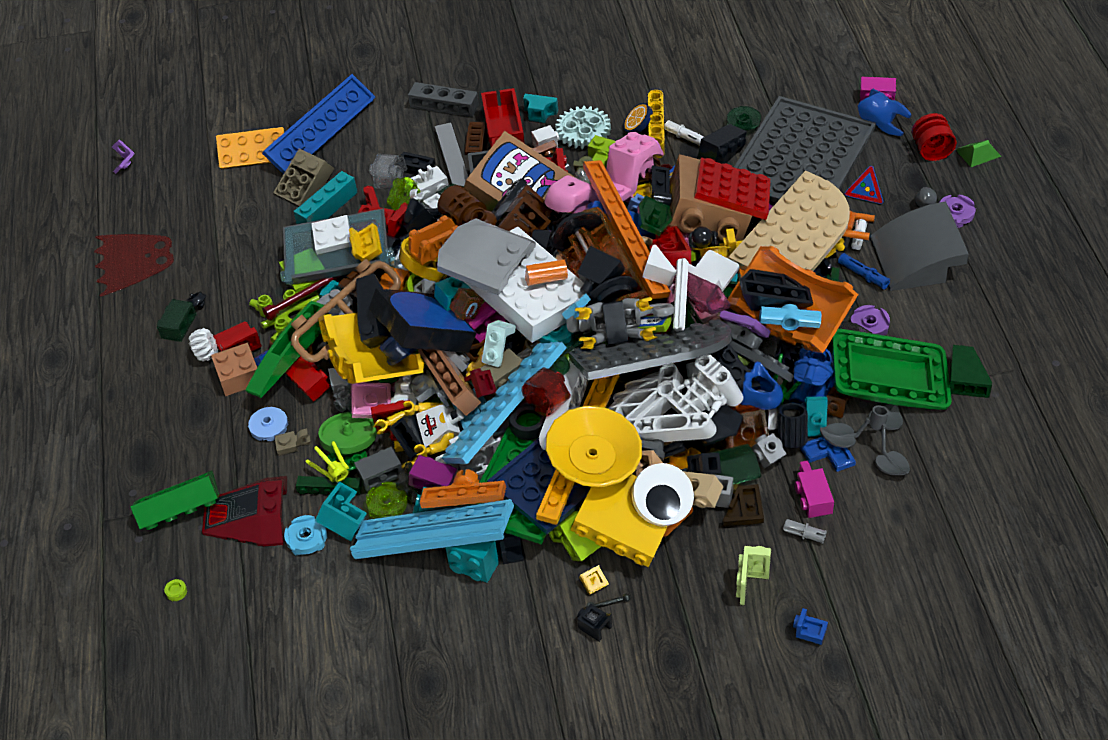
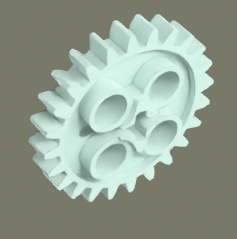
(581, 126)

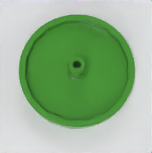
(347, 432)

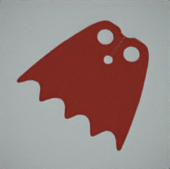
(126, 259)

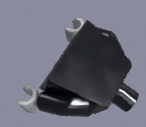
(416, 215)

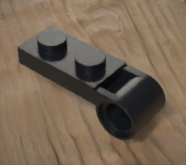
(660, 184)

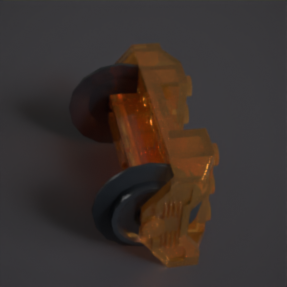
(594, 229)

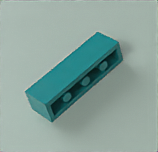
(327, 199)

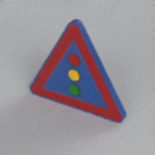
(866, 187)

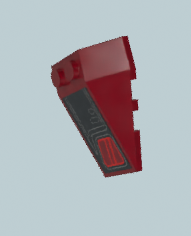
(249, 513)

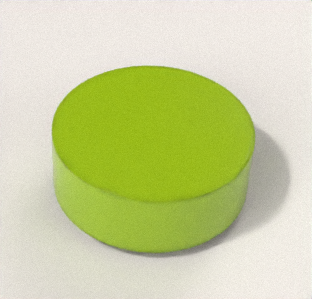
(175, 590)

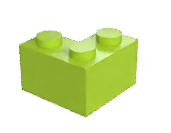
(576, 546)

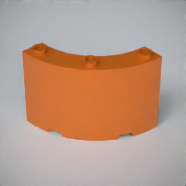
(828, 296)

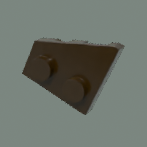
(745, 507)

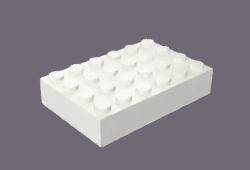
(535, 307)

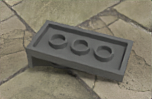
(748, 346)

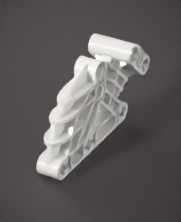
(653, 395)

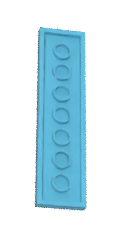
(502, 404)

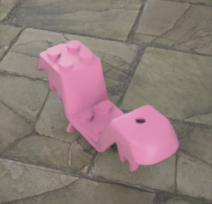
(625, 162)

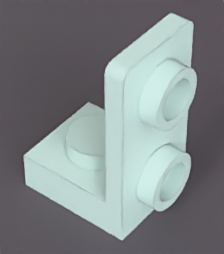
(495, 342)

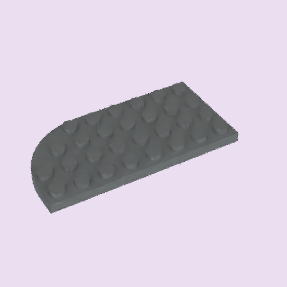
(639, 354)

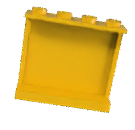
(614, 523)

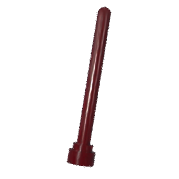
(272, 311)

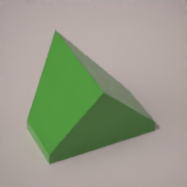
(978, 153)

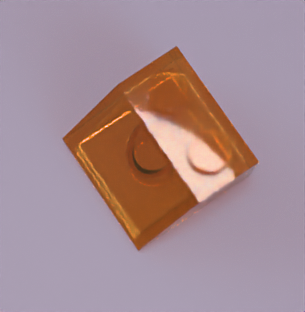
(751, 428)

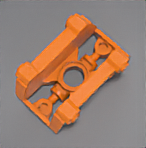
(430, 239)

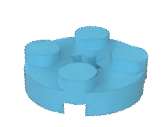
(309, 544)

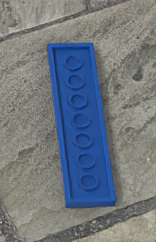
(320, 122)

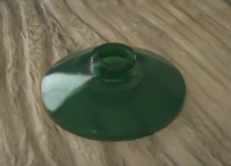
(744, 117)

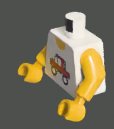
(435, 424)

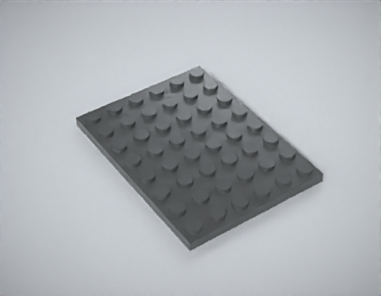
(801, 139)

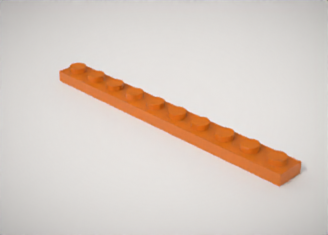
(623, 225)

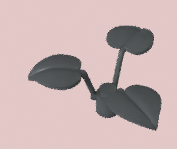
(879, 418)

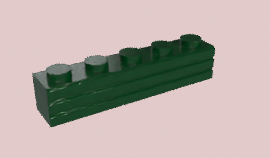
(323, 485)

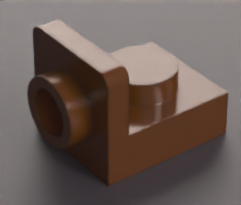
(836, 402)

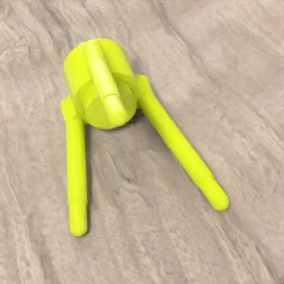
(336, 470)

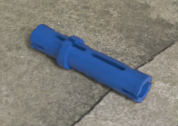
(868, 273)

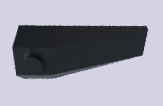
(371, 330)

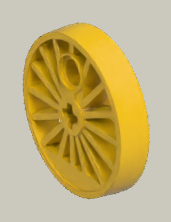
(426, 271)

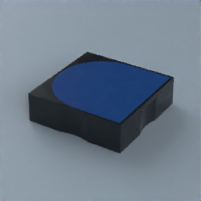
(421, 321)

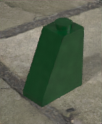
(968, 373)

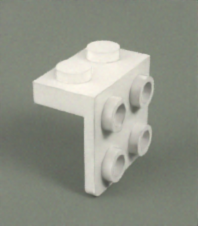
(715, 269)

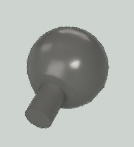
(925, 197)

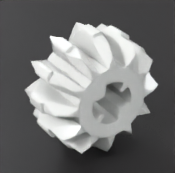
(203, 344)

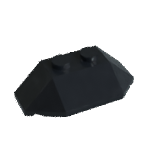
(773, 290)
(726, 422)

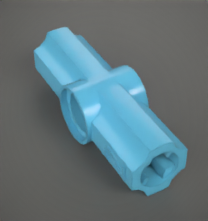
(790, 317)

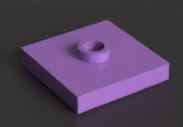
(746, 321)

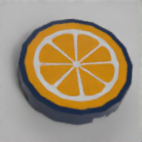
(638, 118)

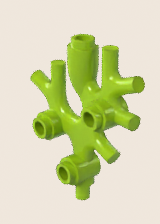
(282, 318)

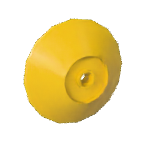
(596, 432)

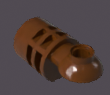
(463, 206)

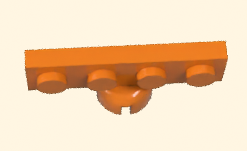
(463, 491)

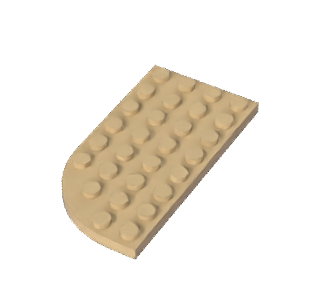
(800, 225)

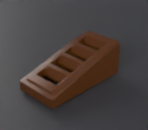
(475, 137)

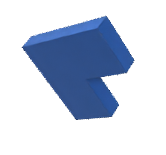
(821, 448)

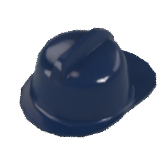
(394, 351)

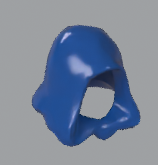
(765, 398)

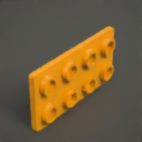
(245, 147)

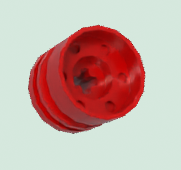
(933, 137)

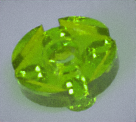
(400, 187)
(395, 507)

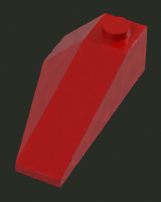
(672, 245)

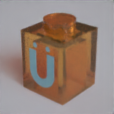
(466, 304)

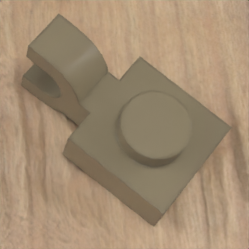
(288, 442)

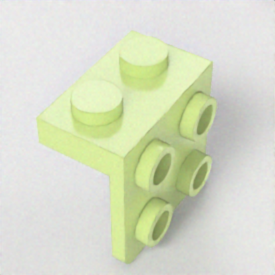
(754, 564)

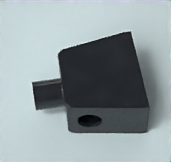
(598, 268)

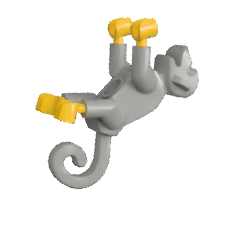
(593, 318)

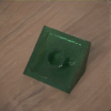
(739, 463)

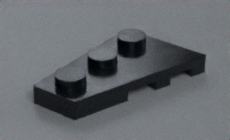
(729, 359)

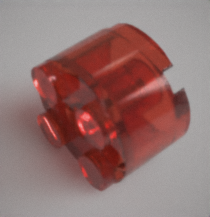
(546, 391)

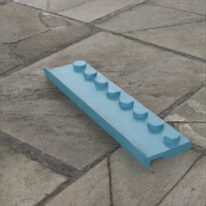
(432, 529)

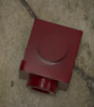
(482, 382)

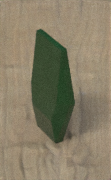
(654, 215)

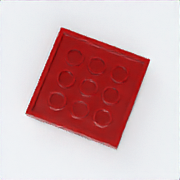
(733, 188)

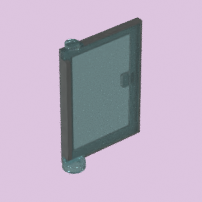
(305, 265)

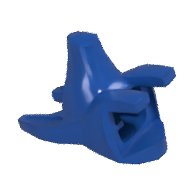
(882, 111)

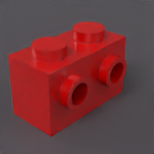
(308, 379)

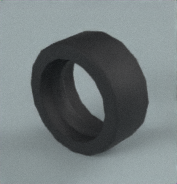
(522, 432)

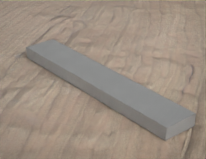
(451, 154)

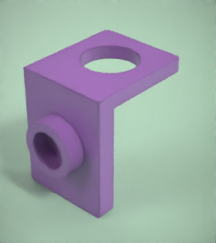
(126, 155)

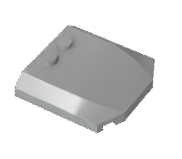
(483, 255)

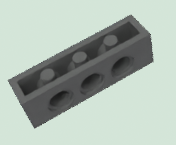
(443, 99)

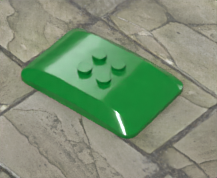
(890, 370)

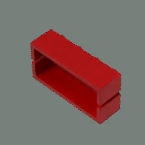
(502, 117)

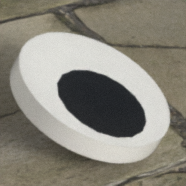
(662, 494)

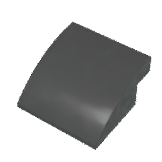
(919, 247)

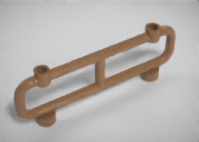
(301, 324)

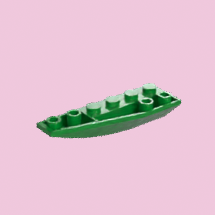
(282, 354)

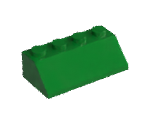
(175, 500)

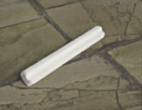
(680, 295)

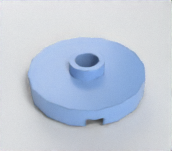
(268, 423)

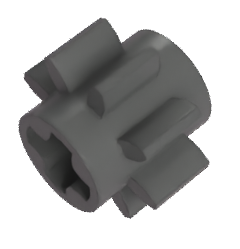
(343, 400)

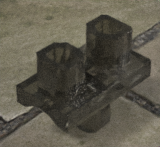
(403, 483)

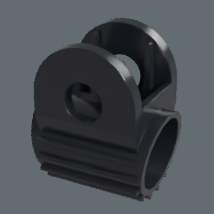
(792, 430)

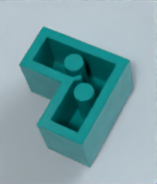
(339, 513)

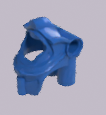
(815, 373)

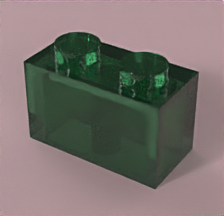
(176, 320)

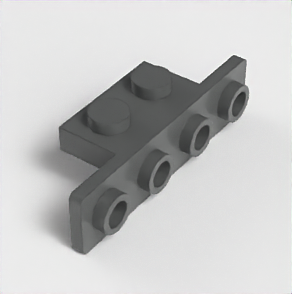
(426, 386)

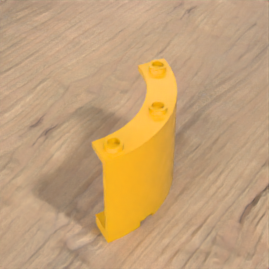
(356, 360)

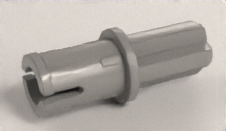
(805, 531)

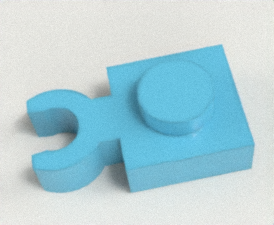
(570, 311)

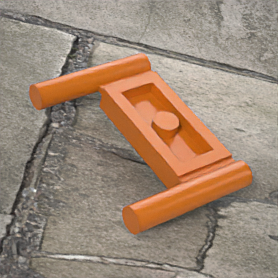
(857, 234)

